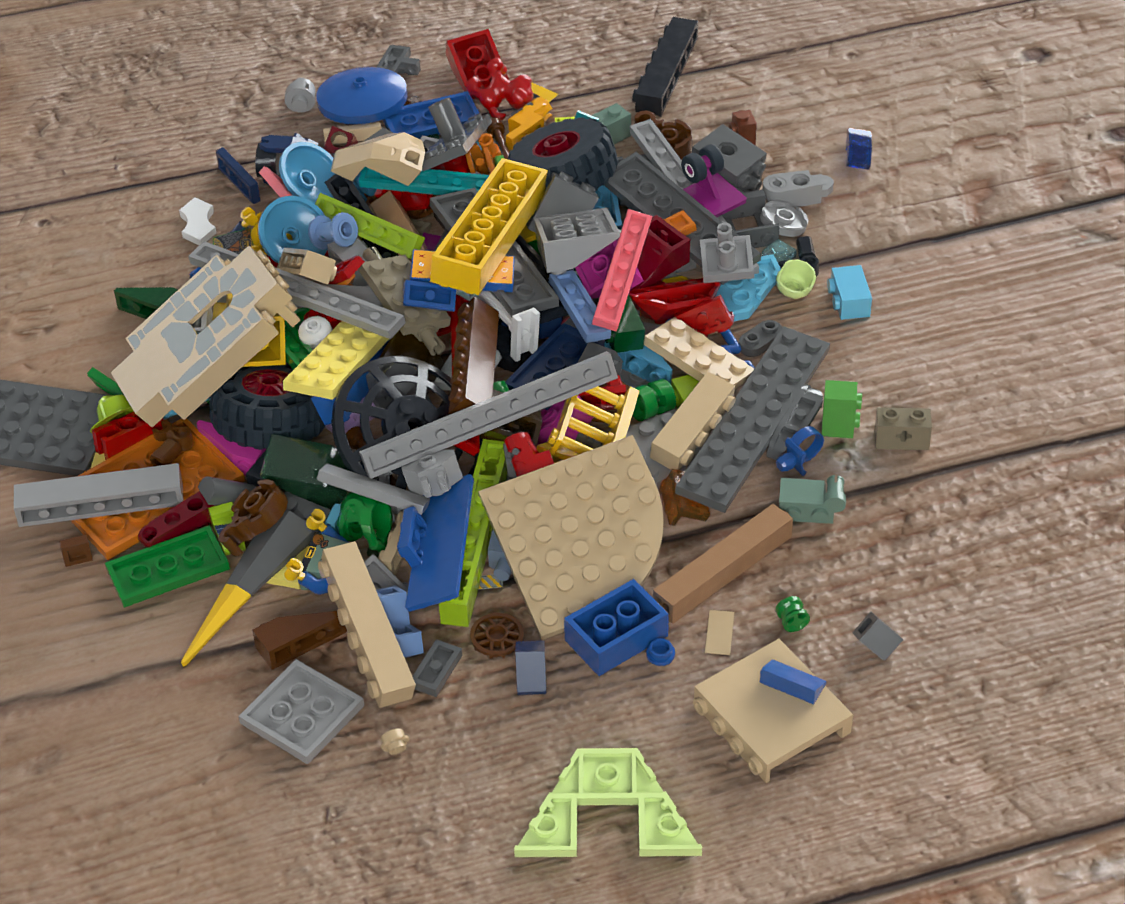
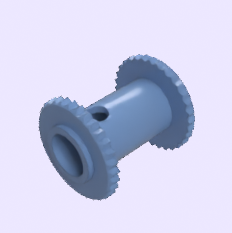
(341, 229)

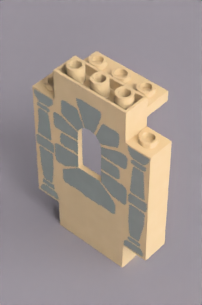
(181, 368)

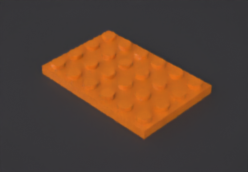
(120, 531)

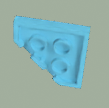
(746, 295)

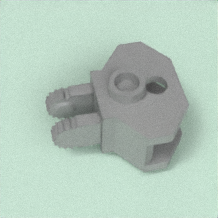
(432, 473)

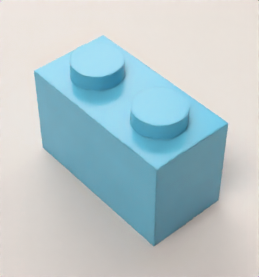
(850, 292)

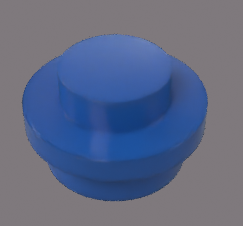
(660, 652)

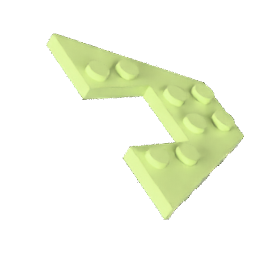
(607, 778)

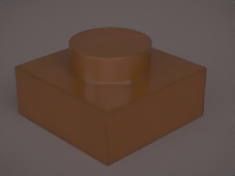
(75, 550)

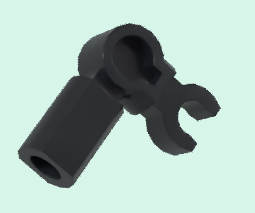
(806, 253)

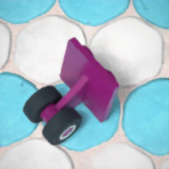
(710, 187)

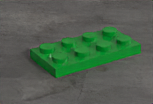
(167, 566)

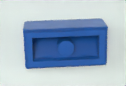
(428, 296)
(792, 681)

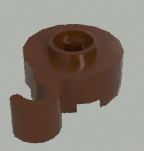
(676, 134)
(253, 514)

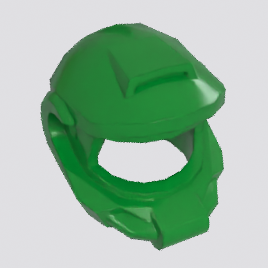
(361, 516)

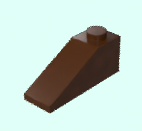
(295, 635)

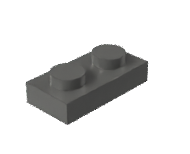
(436, 667)

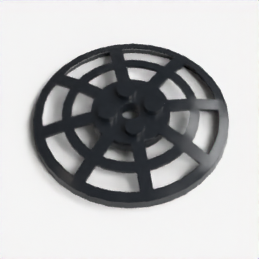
(393, 418)

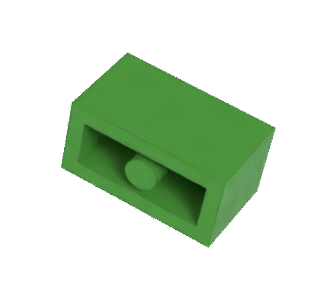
(840, 409)

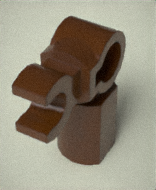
(176, 440)

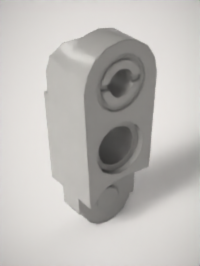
(797, 187)

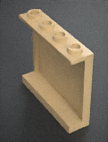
(763, 721)

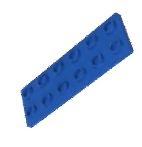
(436, 545)

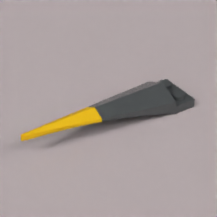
(260, 562)

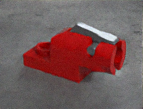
(523, 455)

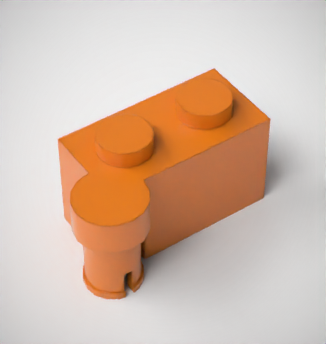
(483, 159)

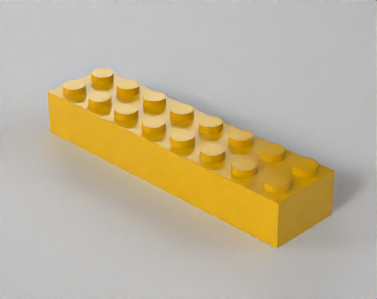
(488, 227)

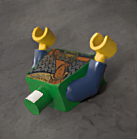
(240, 236)

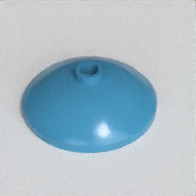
(305, 169)
(287, 216)

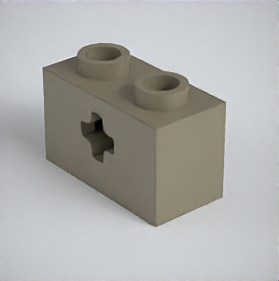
(903, 428)

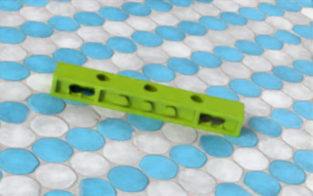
(489, 471)

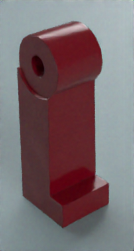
(177, 521)

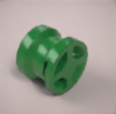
(792, 614)

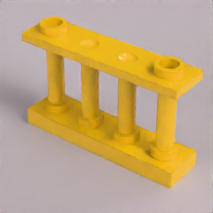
(618, 421)

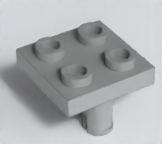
(726, 256)

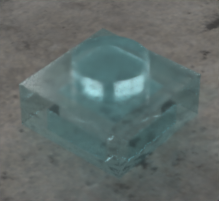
(780, 250)

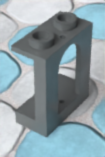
(761, 235)

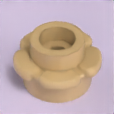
(394, 741)

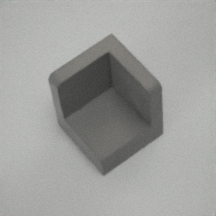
(877, 636)

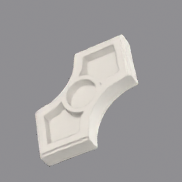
(197, 216)

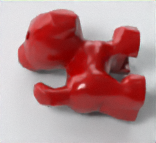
(516, 92)

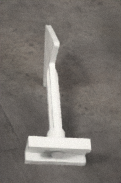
(523, 326)

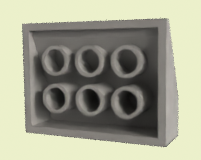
(573, 237)

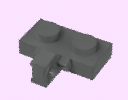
(398, 60)

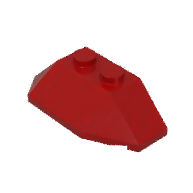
(665, 300)

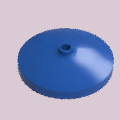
(361, 95)

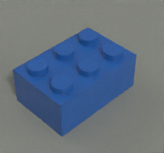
(616, 627)

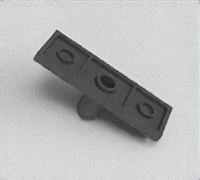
(455, 137)

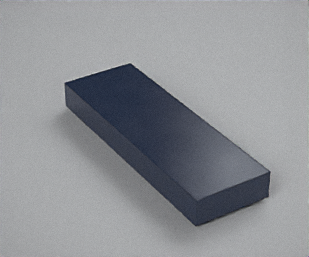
(238, 175)

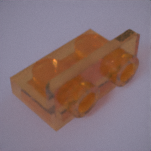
(679, 506)

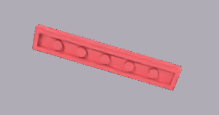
(622, 270)

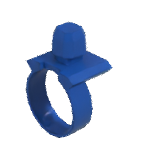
(795, 455)

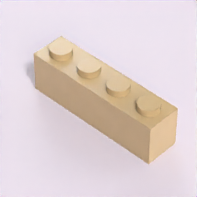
(308, 265)
(692, 422)

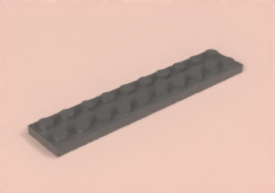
(749, 425)

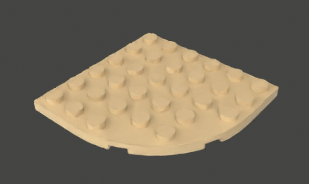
(577, 529)

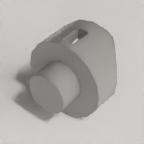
(299, 97)

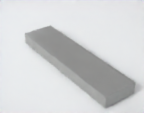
(372, 488)

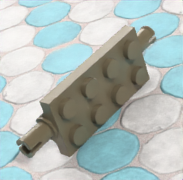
(386, 281)

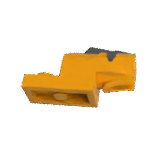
(527, 120)

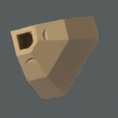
(392, 154)

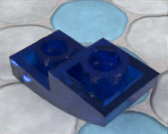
(859, 148)

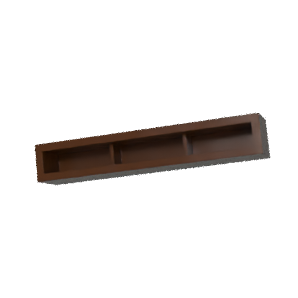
(474, 355)

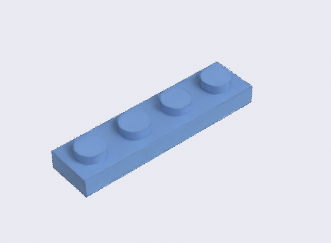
(578, 305)

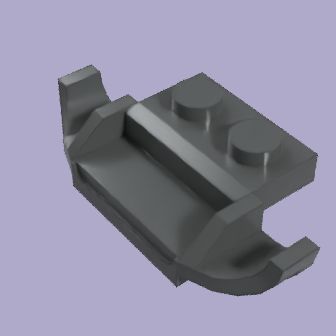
(798, 416)

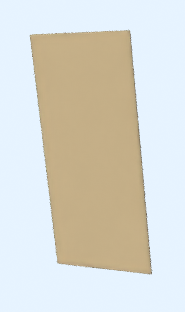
(719, 632)

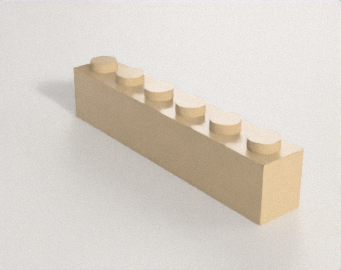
(366, 625)

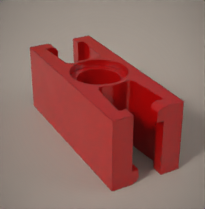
(121, 434)

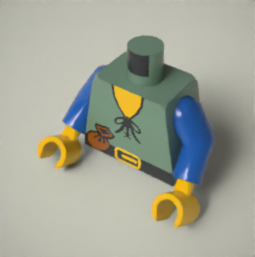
(308, 571)

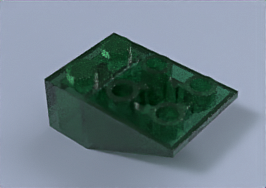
(295, 468)

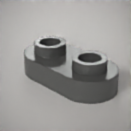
(759, 338)

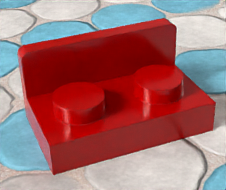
(707, 316)

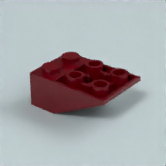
(662, 252)

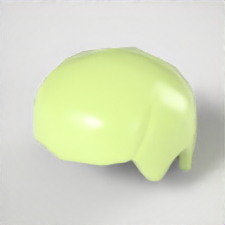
(795, 279)

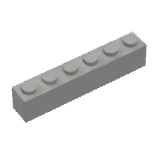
(98, 495)

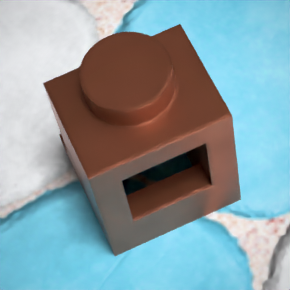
(744, 125)

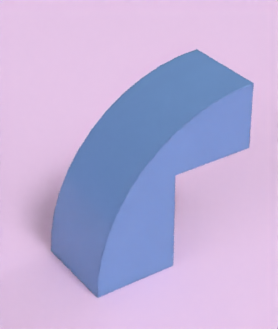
(394, 603)

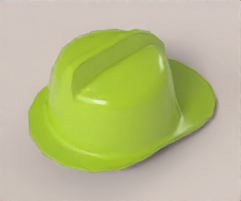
(110, 408)

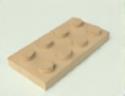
(696, 353)

